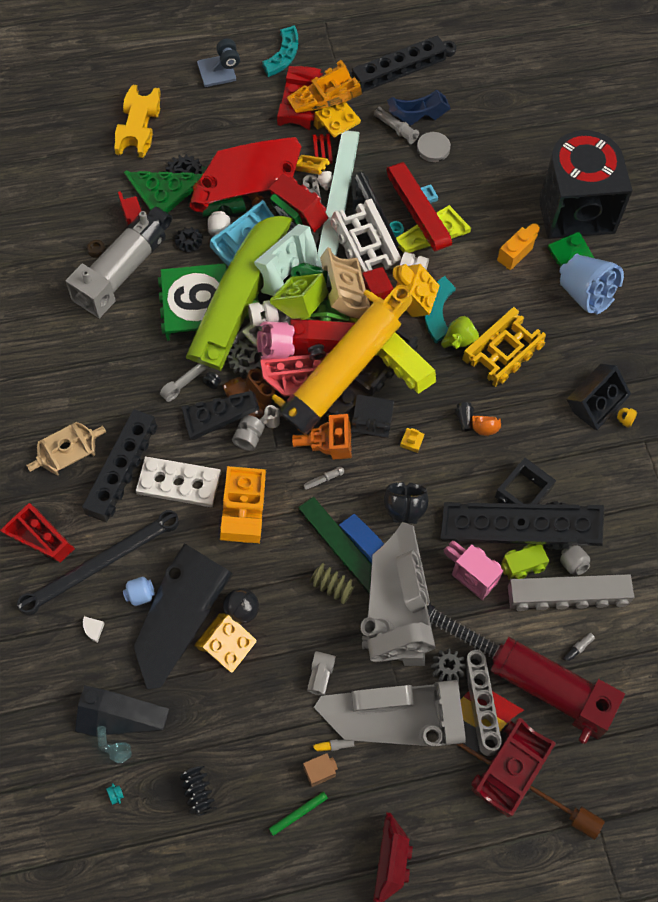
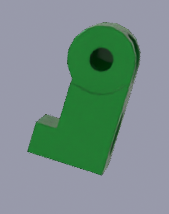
(308, 269)

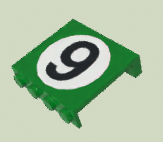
(187, 296)

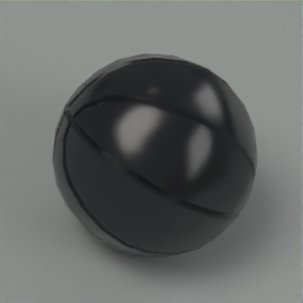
(241, 605)

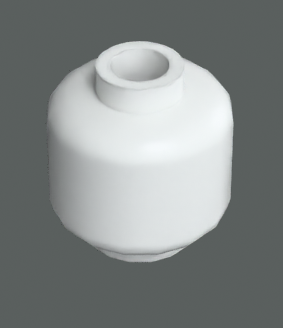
(218, 222)

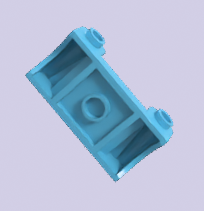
(229, 240)

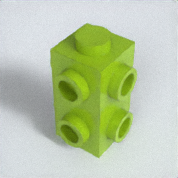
(520, 563)

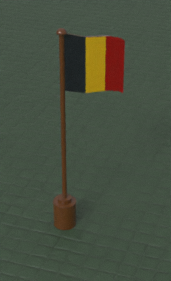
(505, 710)

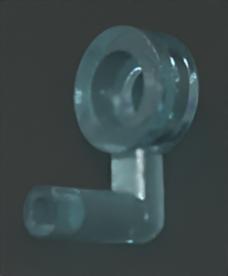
(118, 752)

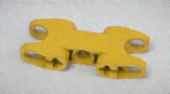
(135, 131)

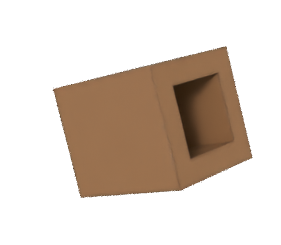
(320, 769)

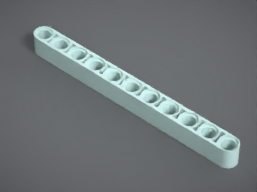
(339, 191)

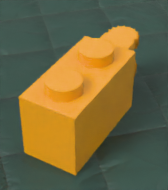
(518, 246)

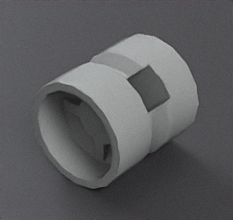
(249, 430)

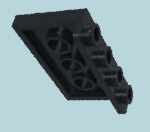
(376, 372)

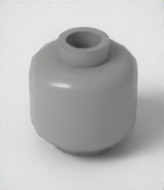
(575, 560)

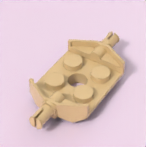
(54, 458)

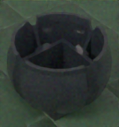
(406, 502)

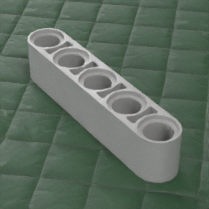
(482, 712)

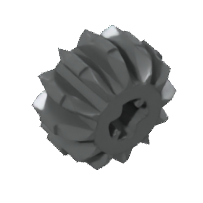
(449, 659)

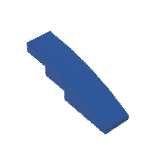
(361, 536)

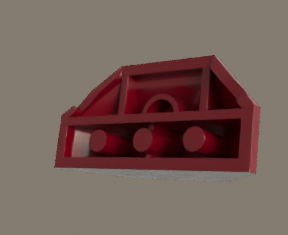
(392, 860)

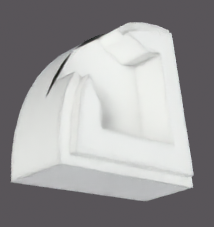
(93, 628)

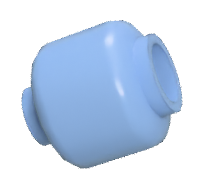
(139, 591)

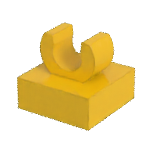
(412, 440)

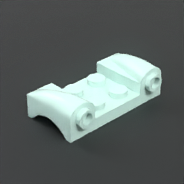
(290, 251)

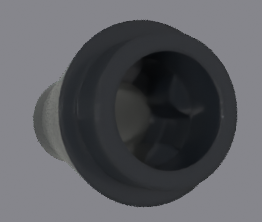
(464, 413)

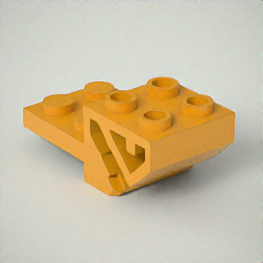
(243, 505)

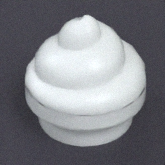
(325, 179)

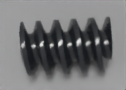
(196, 791)

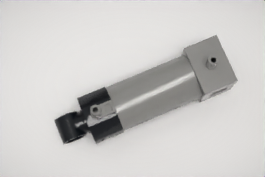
(95, 285)

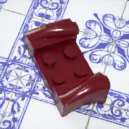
(513, 767)

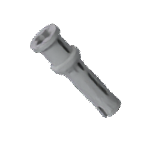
(401, 128)

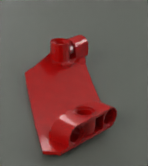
(245, 170)

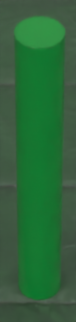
(301, 811)

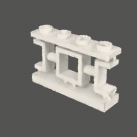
(377, 232)

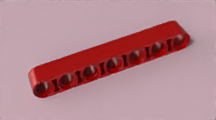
(419, 206)

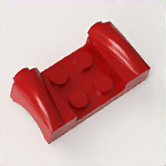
(296, 78)

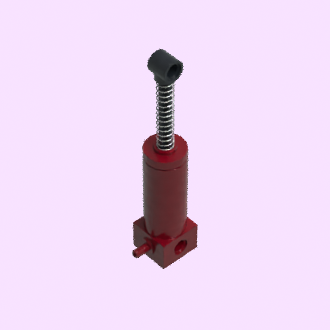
(588, 703)

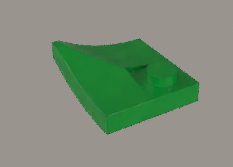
(566, 248)

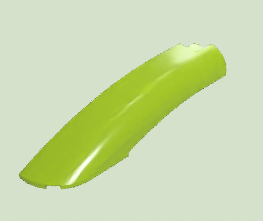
(234, 293)

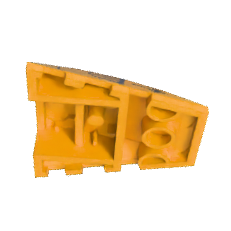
(326, 91)

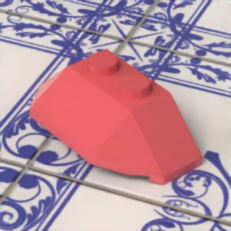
(288, 373)

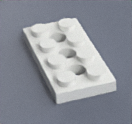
(183, 493)

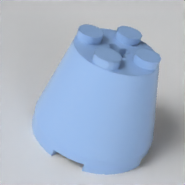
(591, 282)

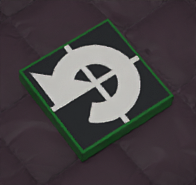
(283, 209)

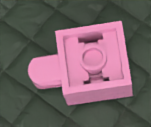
(474, 568)

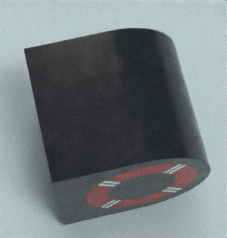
(584, 186)

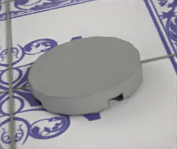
(433, 146)

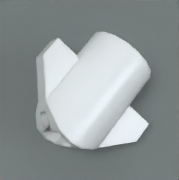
(271, 416)

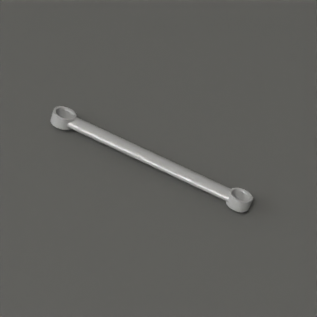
(172, 389)

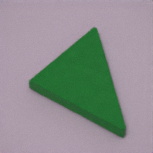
(163, 188)

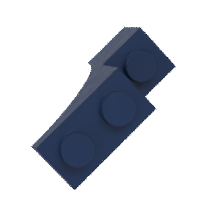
(413, 110)

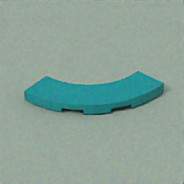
(285, 55)
(435, 322)

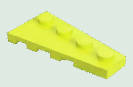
(415, 240)

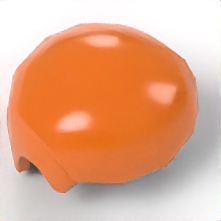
(485, 425)

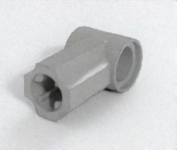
(321, 669)

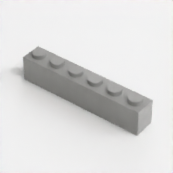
(570, 591)

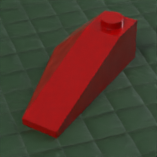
(316, 332)

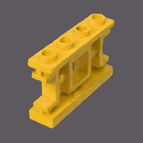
(494, 337)

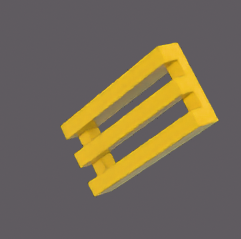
(306, 164)

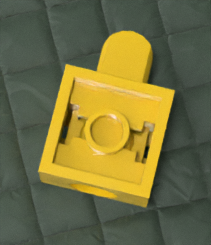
(421, 287)

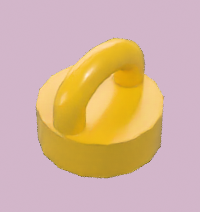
(630, 417)

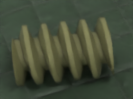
(332, 583)

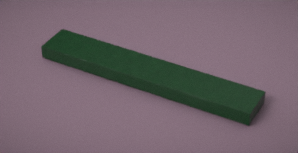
(338, 542)

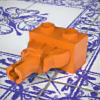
(330, 438)

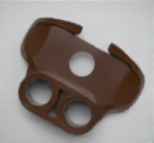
(255, 383)

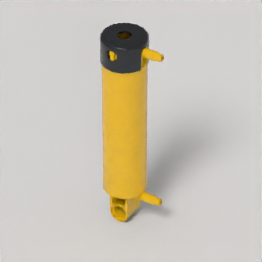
(345, 361)

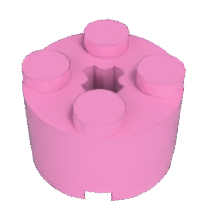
(275, 340)

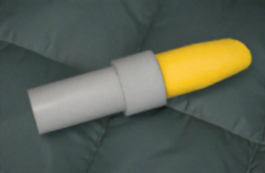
(333, 745)

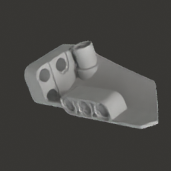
(398, 601)
(397, 714)

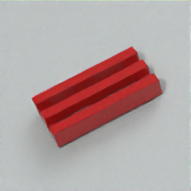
(321, 138)

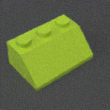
(300, 295)

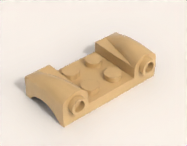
(347, 284)

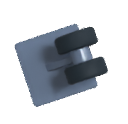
(220, 68)

